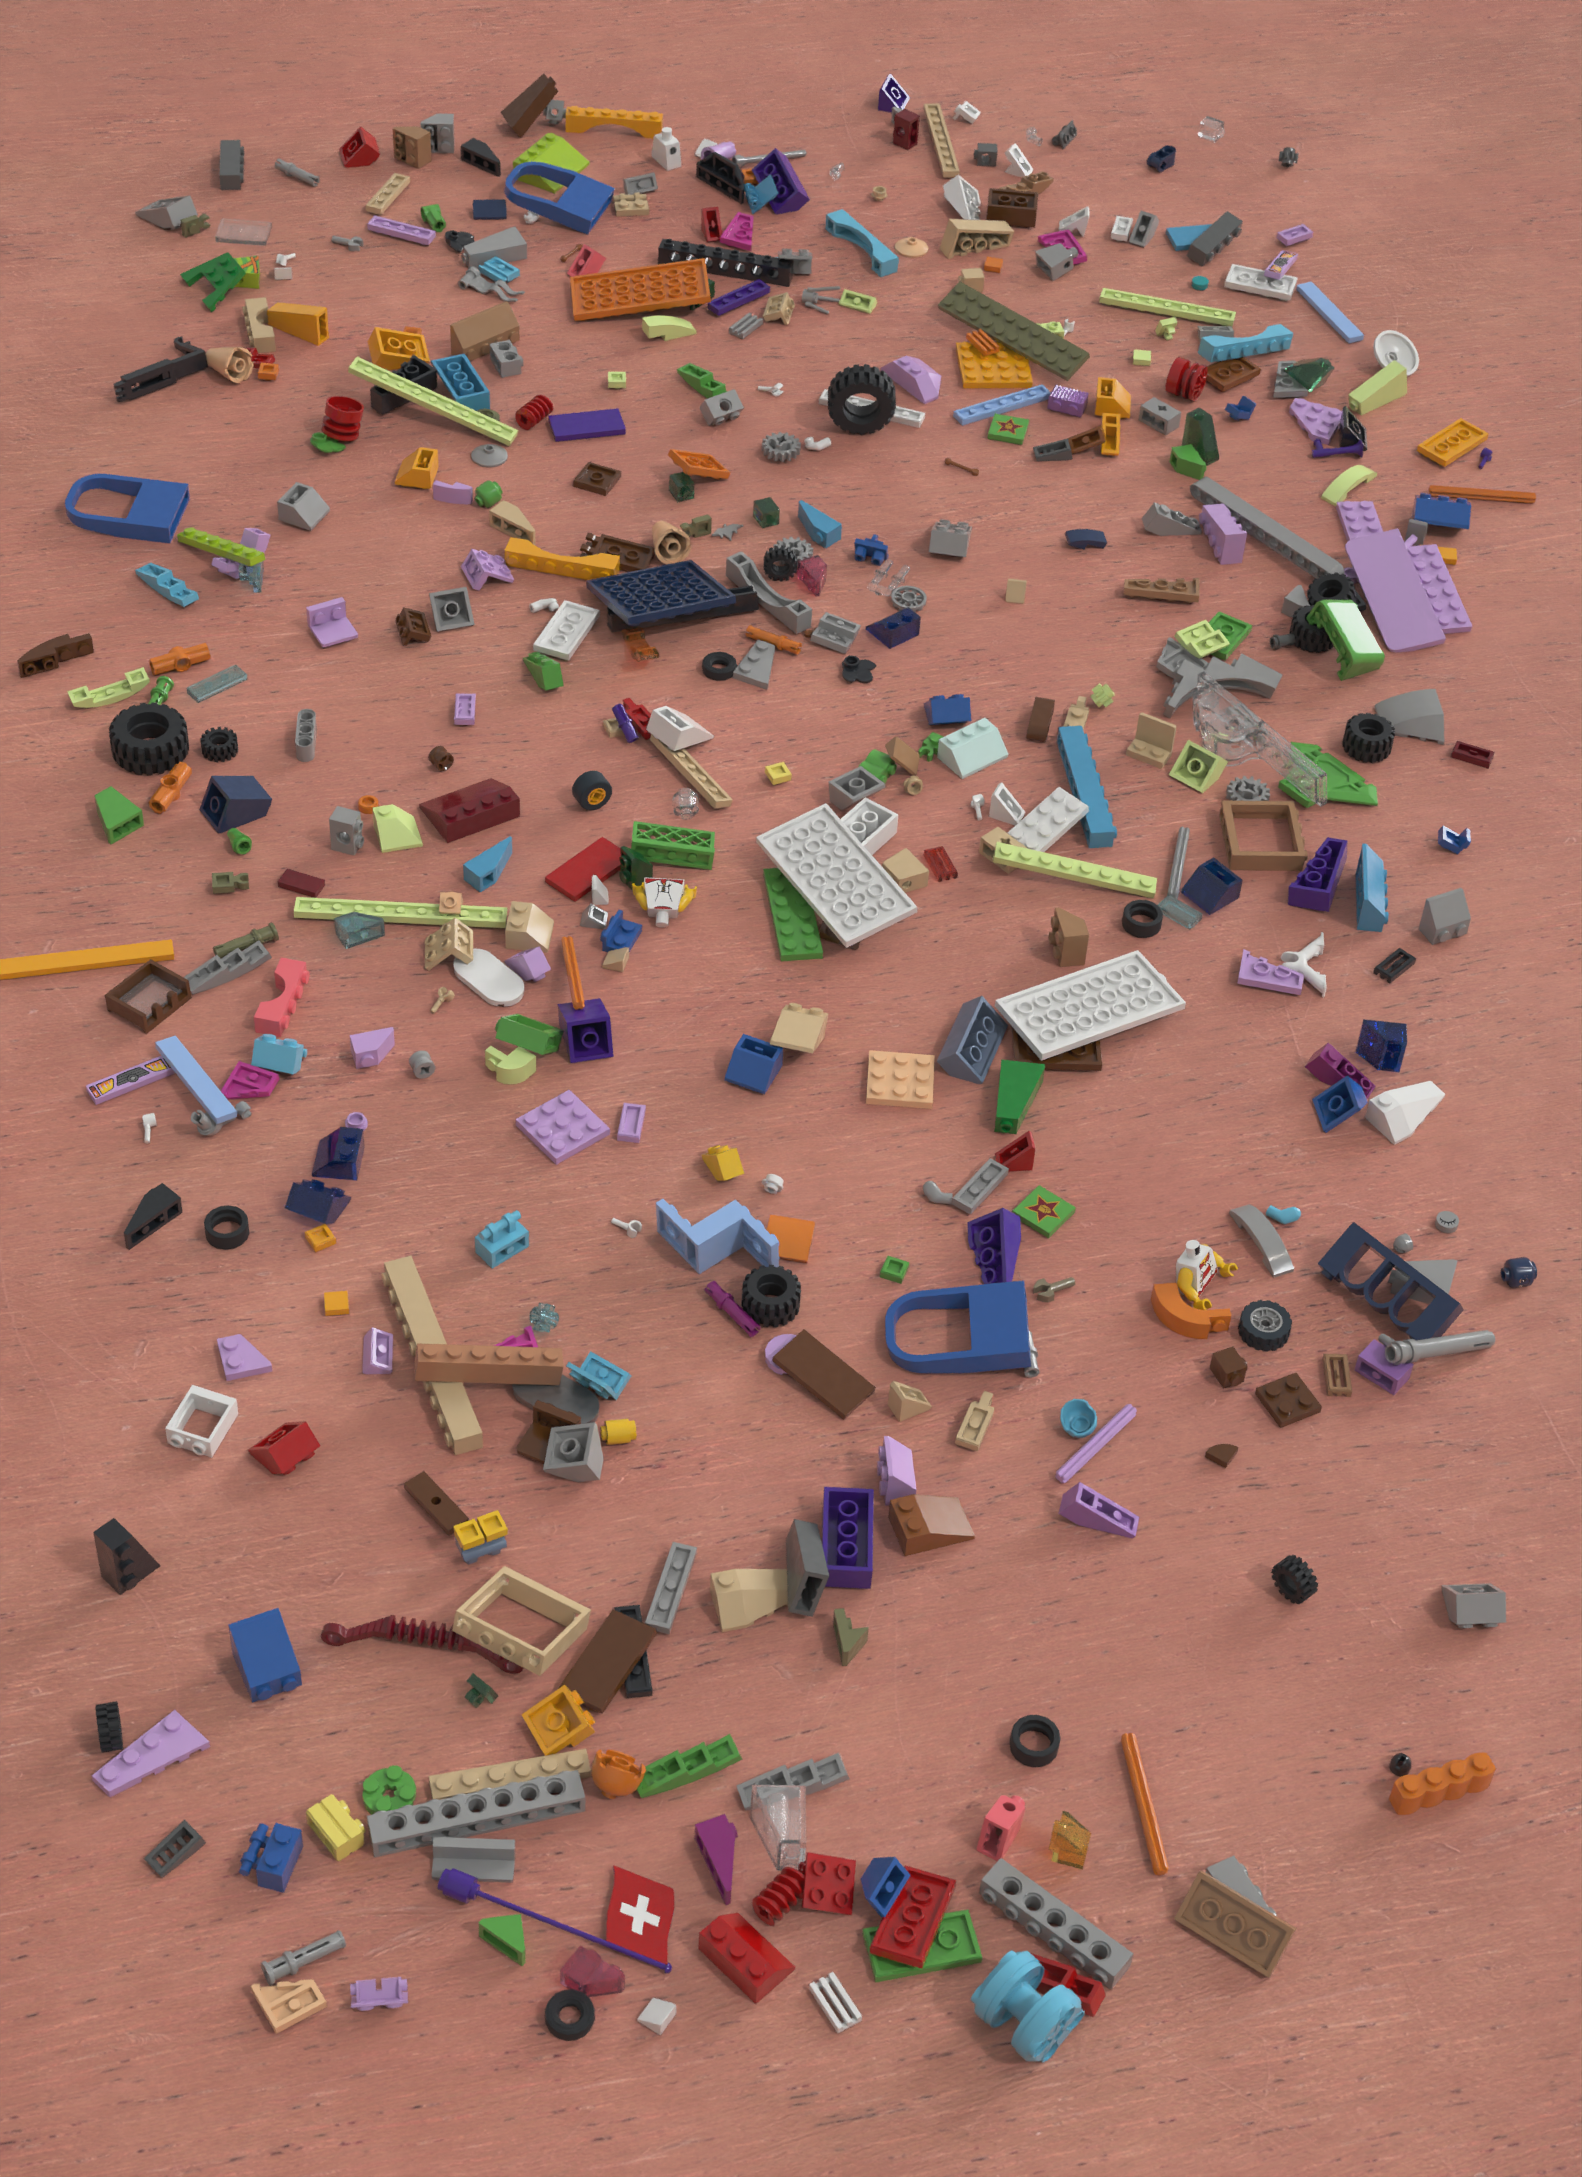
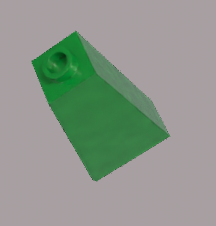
(1016, 1092)

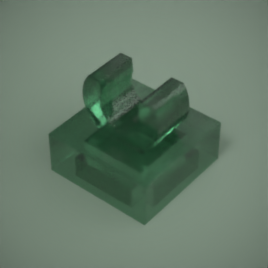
(479, 1691)

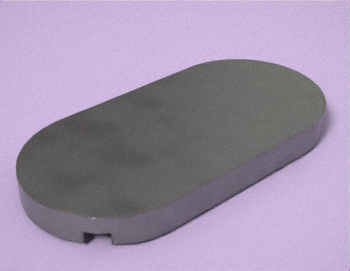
(566, 1396)

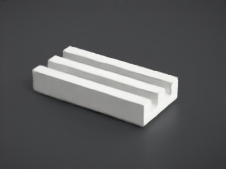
(824, 1983)

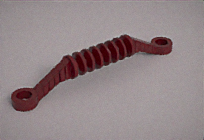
(338, 1635)

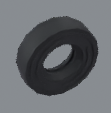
(719, 658)
(569, 2031)

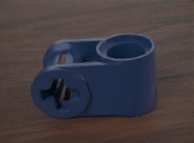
(1162, 158)

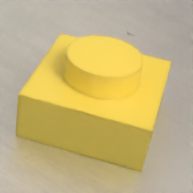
(778, 773)

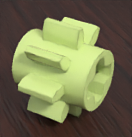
(1102, 695)

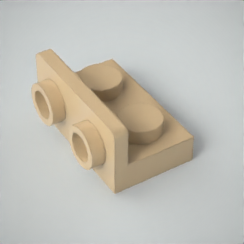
(779, 307)

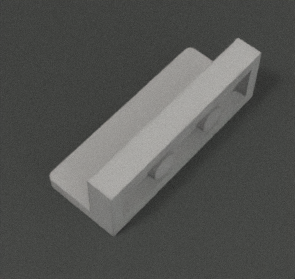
(484, 1858)

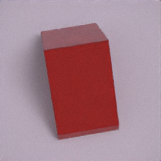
(711, 224)
(1018, 1154)

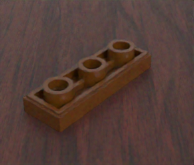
(435, 1502)

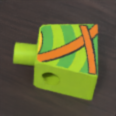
(252, 270)

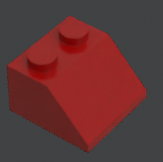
(359, 149)
(285, 1447)

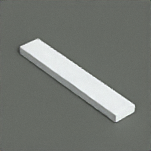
(901, 415)

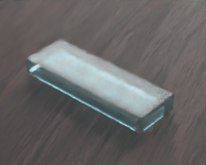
(216, 683)

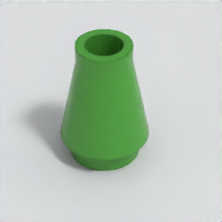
(240, 842)

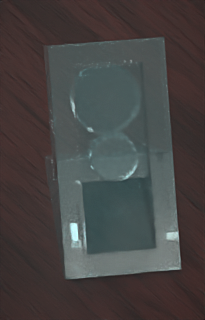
(252, 574)

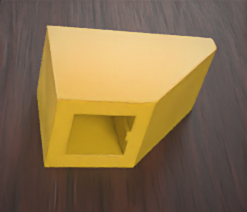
(723, 1162)

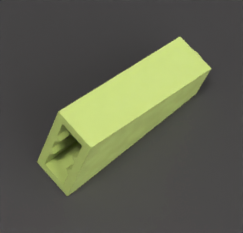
(1380, 389)

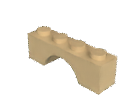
(255, 316)

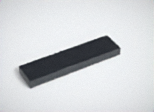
(639, 1680)

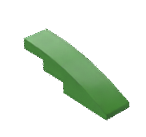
(701, 380)
(688, 1766)

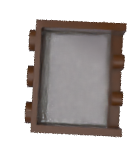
(149, 995)

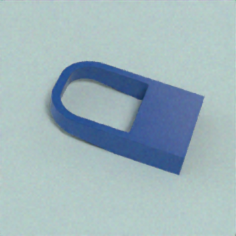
(578, 206)
(152, 516)
(996, 1327)

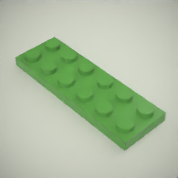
(792, 919)

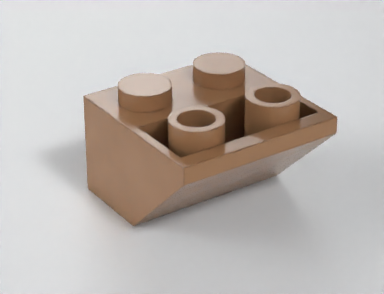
(412, 145)
(1068, 938)

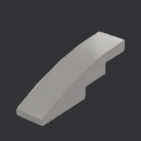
(233, 965)
(812, 1775)

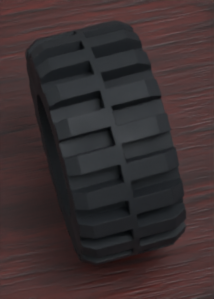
(861, 418)
(150, 755)

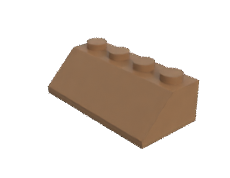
(478, 331)

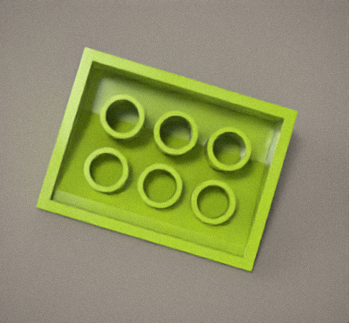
(553, 151)

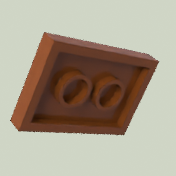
(1231, 373)

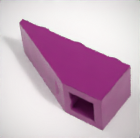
(1331, 1067)

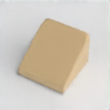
(1016, 591)
(616, 959)

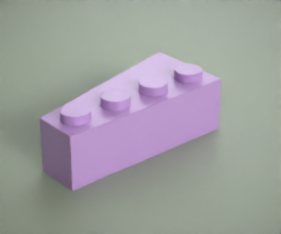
(1223, 533)

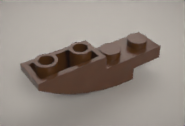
(50, 653)

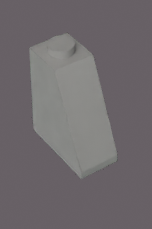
(1437, 1271)

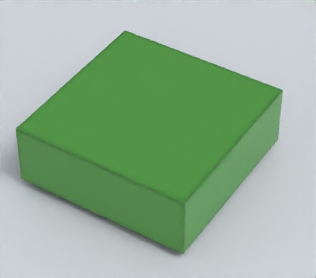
(894, 1269)

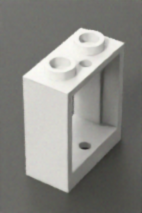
(208, 1402)

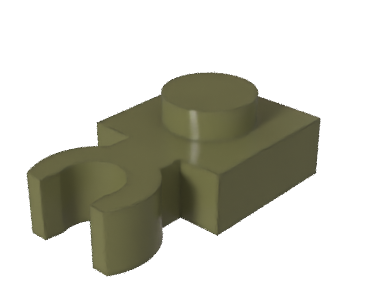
(192, 224)
(699, 527)
(226, 882)

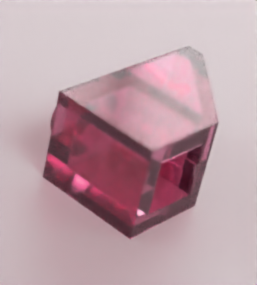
(812, 573)
(591, 1975)

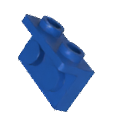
(620, 933)

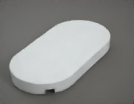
(490, 979)

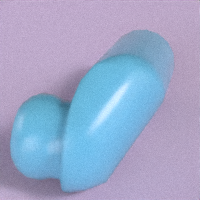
(1284, 1216)

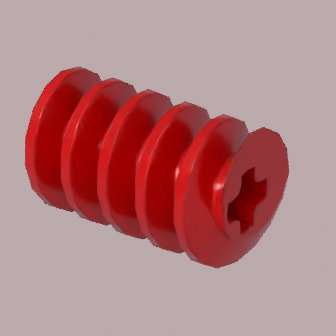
(533, 412)
(778, 1894)

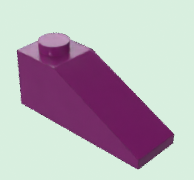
(717, 1844)

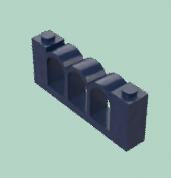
(1350, 1249)

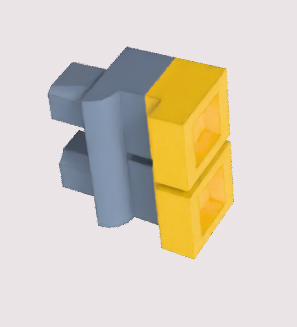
(481, 1537)

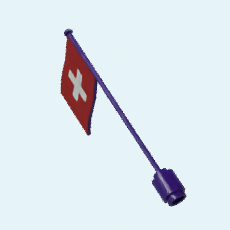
(636, 1916)

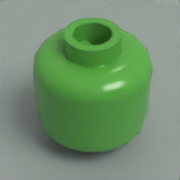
(488, 494)

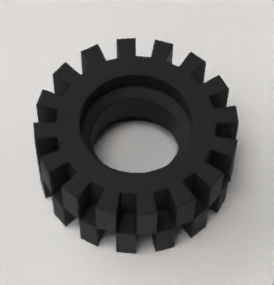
(780, 571)
(219, 752)
(1294, 1579)
(109, 1726)

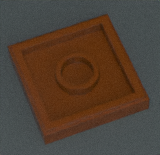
(597, 478)

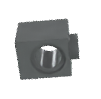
(986, 148)

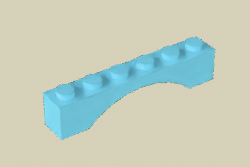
(843, 226)
(1221, 348)

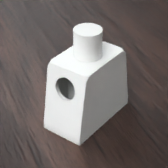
(666, 149)

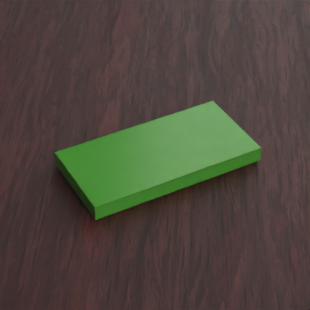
(952, 1948)

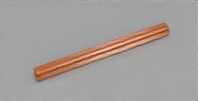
(1482, 494)
(573, 972)
(1144, 1804)

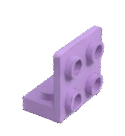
(480, 565)
(330, 622)

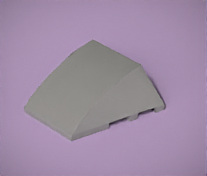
(1414, 714)

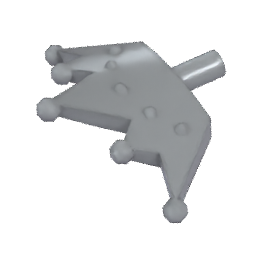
(727, 531)

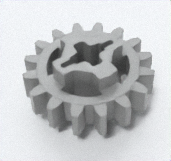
(781, 446)
(800, 547)
(1247, 790)

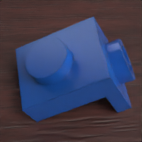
(1242, 410)
(1453, 841)

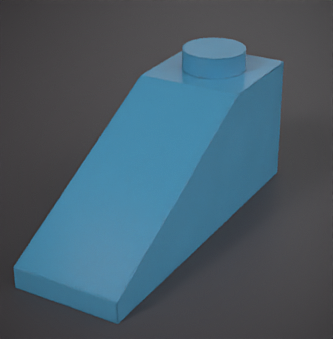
(819, 526)

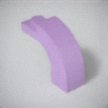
(251, 538)

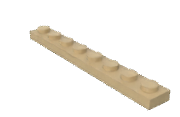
(941, 140)

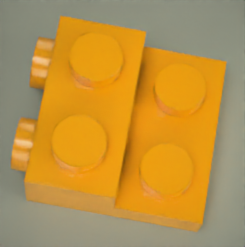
(559, 1721)

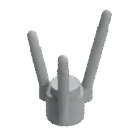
(810, 297)

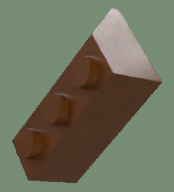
(1012, 206)

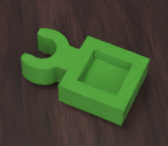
(930, 746)

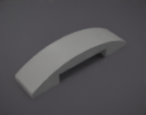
(1265, 1237)

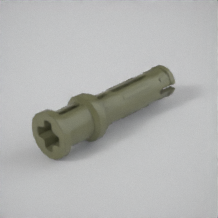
(263, 935)

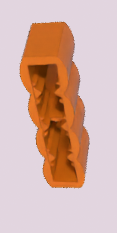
(1442, 1783)

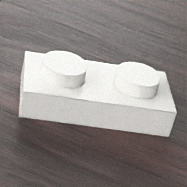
(1121, 228)

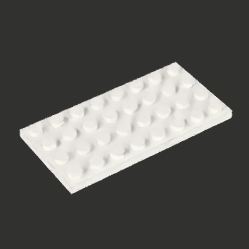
(836, 875)
(1089, 1004)

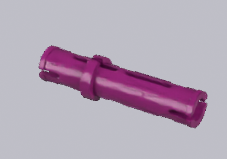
(726, 1302)

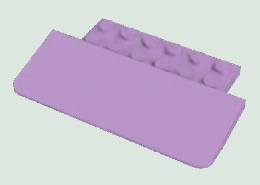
(1407, 591)

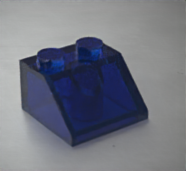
(896, 627)
(340, 1154)

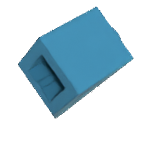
(487, 867)

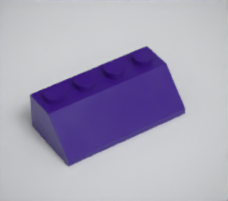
(791, 192)

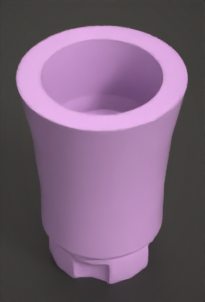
(725, 149)

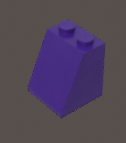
(586, 1031)

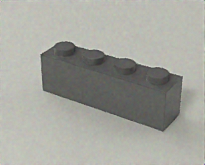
(231, 164)
(1215, 239)

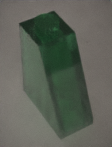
(1201, 434)

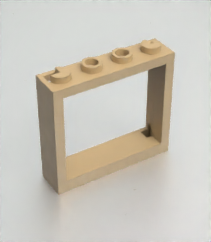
(532, 1596)

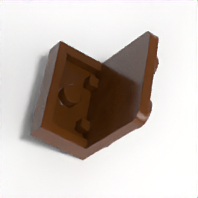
(545, 1417)

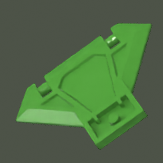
(1342, 782)

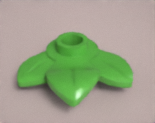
(326, 443)

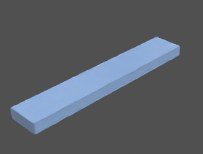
(1330, 312)
(1001, 404)
(196, 1079)

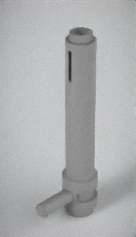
(1412, 1350)

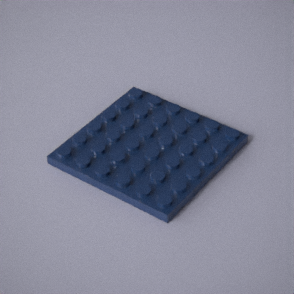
(660, 592)

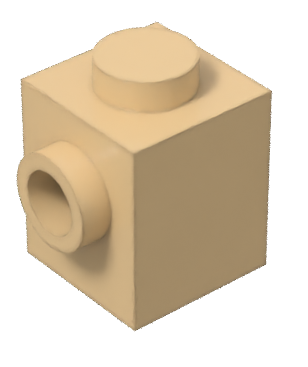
(973, 278)

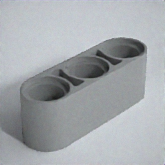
(306, 735)

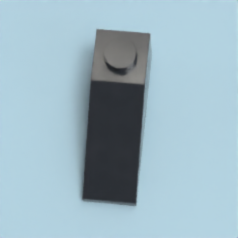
(481, 156)
(154, 1211)

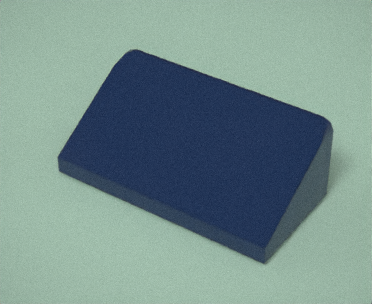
(489, 209)

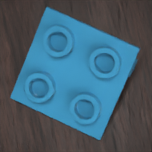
(761, 194)

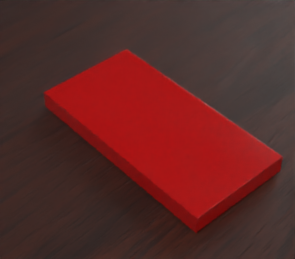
(576, 874)
(914, 1918)

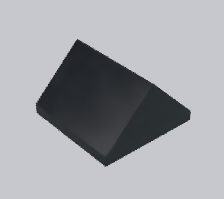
(1351, 430)

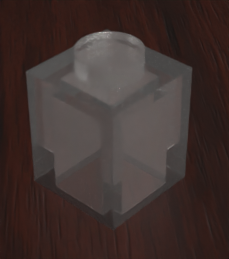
(1211, 129)

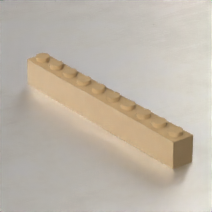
(421, 1326)

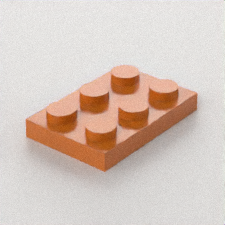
(699, 464)

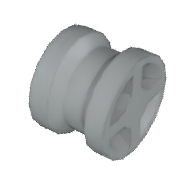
(422, 1064)

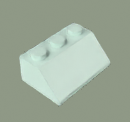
(972, 748)

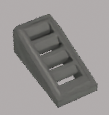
(1056, 451)
(175, 1836)

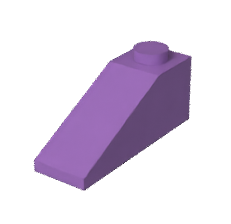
(1097, 1512)

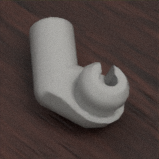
(935, 1195)

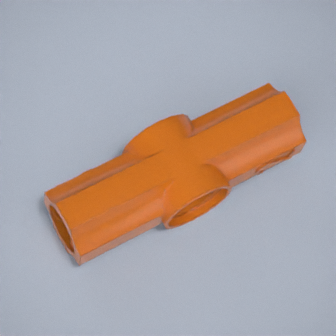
(179, 659)
(170, 787)

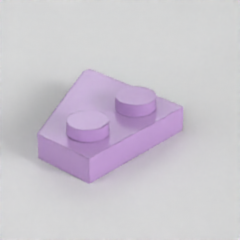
(241, 1358)

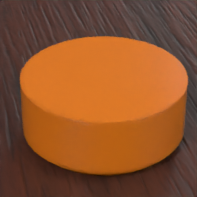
(366, 804)

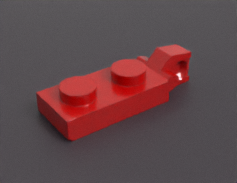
(639, 715)

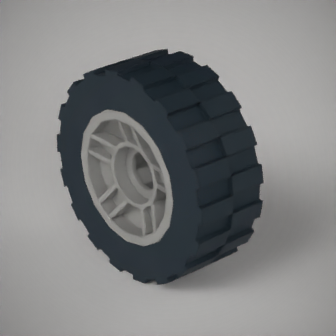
(1265, 1325)

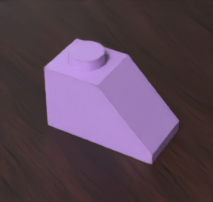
(529, 964)
(371, 1046)

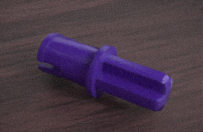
(625, 723)

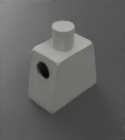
(1055, 260)

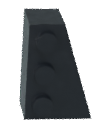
(121, 1557)

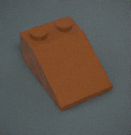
(928, 1522)

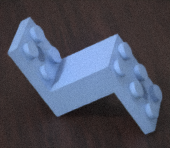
(717, 1236)

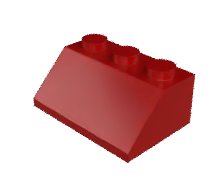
(744, 1955)

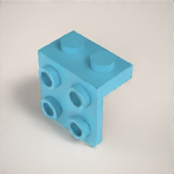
(600, 1375)

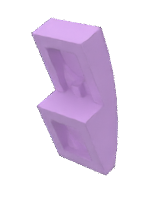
(455, 494)

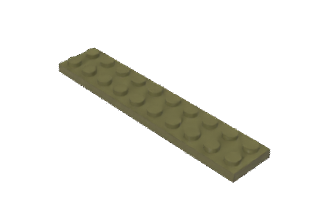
(1014, 331)

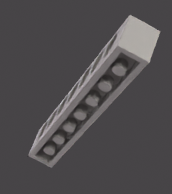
(467, 1823)

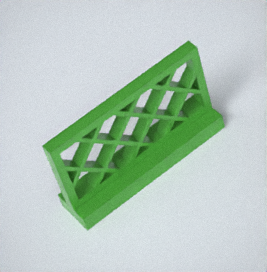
(675, 853)

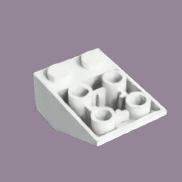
(676, 728)

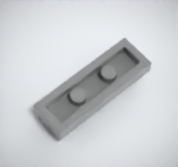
(980, 1186)

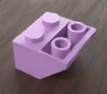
(896, 1470)

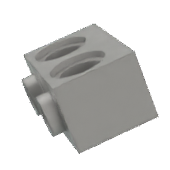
(505, 358)

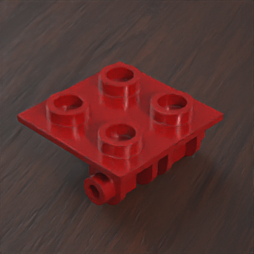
(828, 1883)

